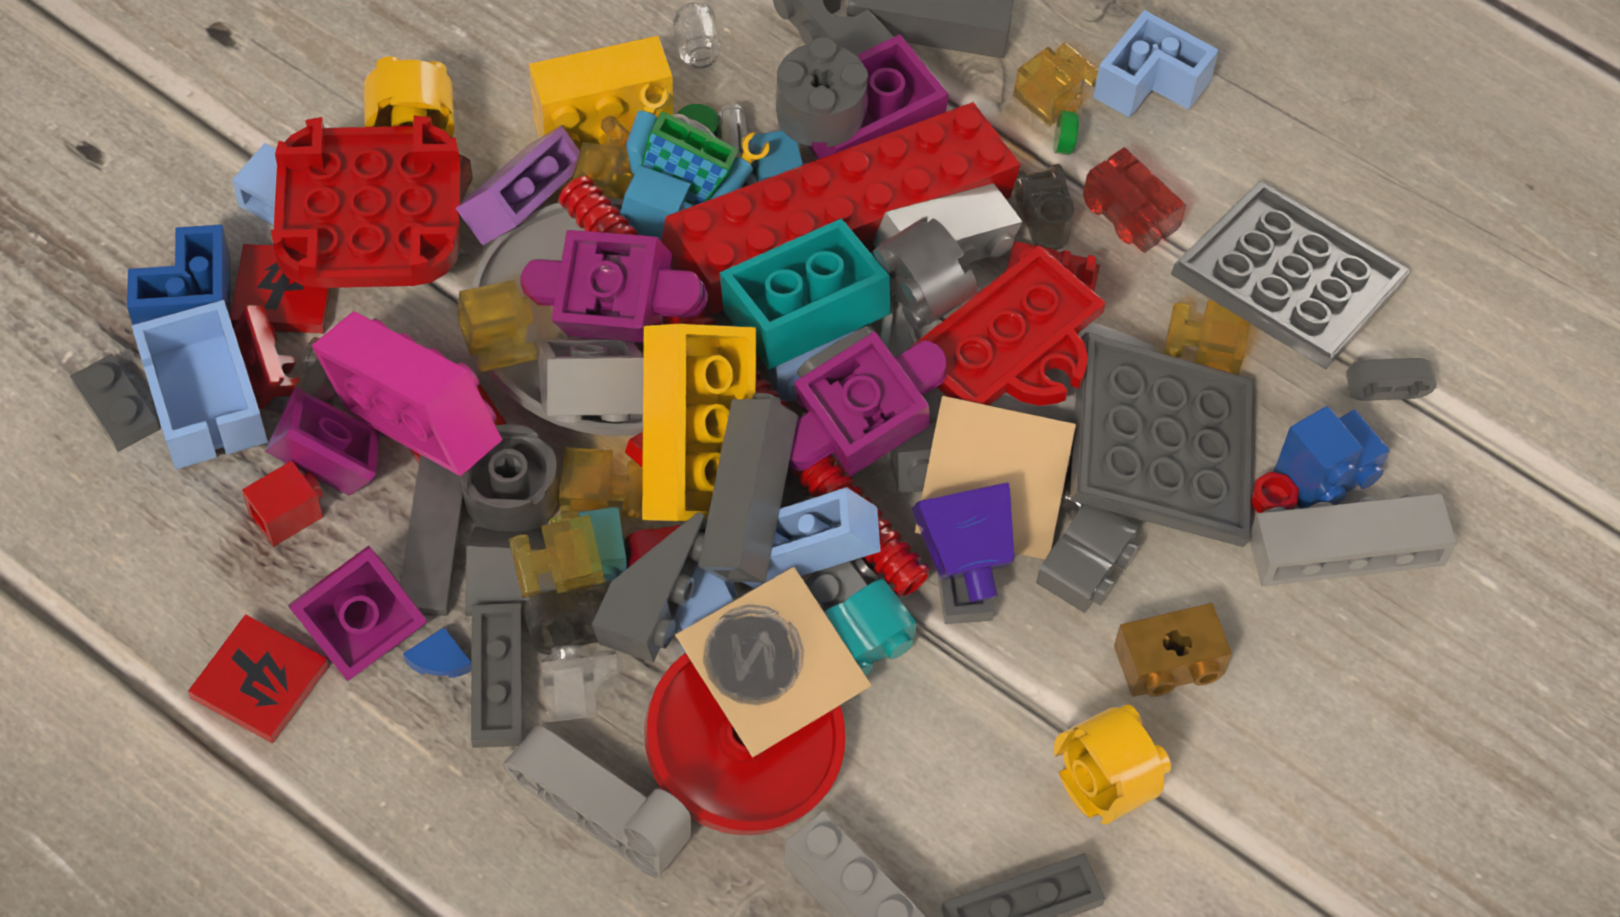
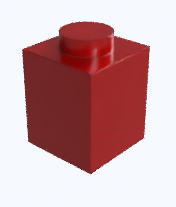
(284, 502)

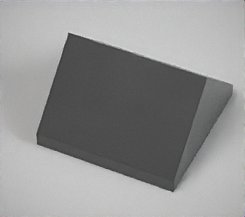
(491, 568)

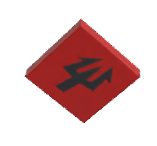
(286, 303)
(258, 678)

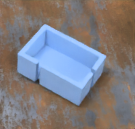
(203, 384)

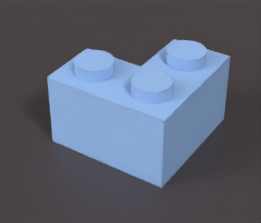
(1156, 59)

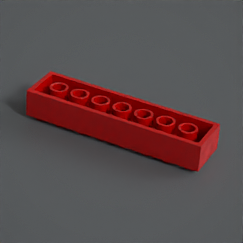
(856, 184)

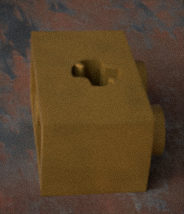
(1172, 650)

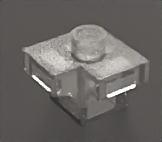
(573, 680)

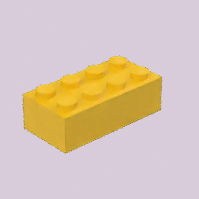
(686, 408)

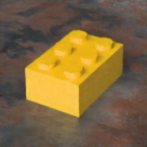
(598, 84)

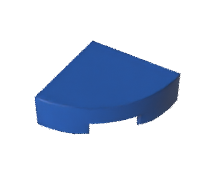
(438, 656)

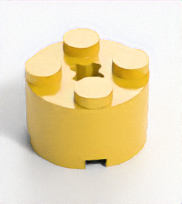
(405, 89)
(1111, 764)

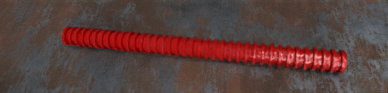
(901, 568)

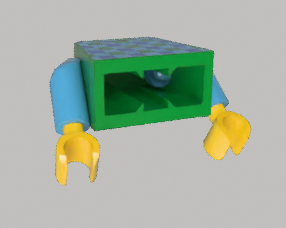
(687, 152)

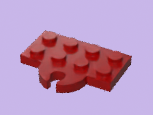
(1017, 333)

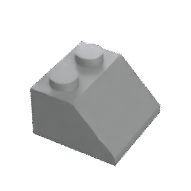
(590, 379)

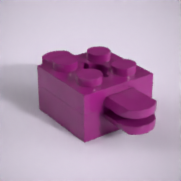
(612, 286)
(860, 385)

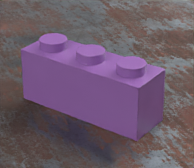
(520, 186)

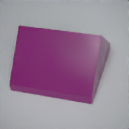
(325, 443)
(358, 613)

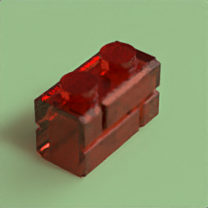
(1133, 200)

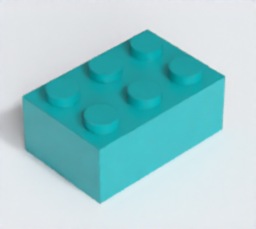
(806, 292)

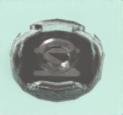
(753, 655)

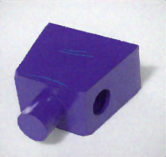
(969, 536)

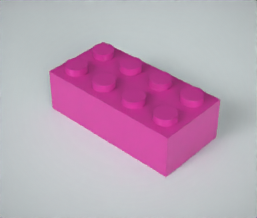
(408, 392)

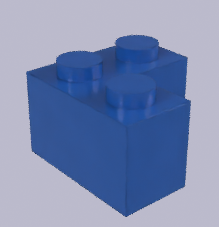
(196, 280)
(1331, 456)

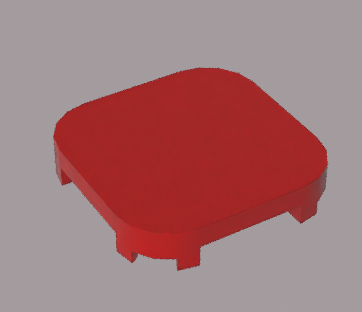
(367, 205)

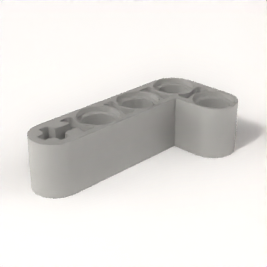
(635, 827)

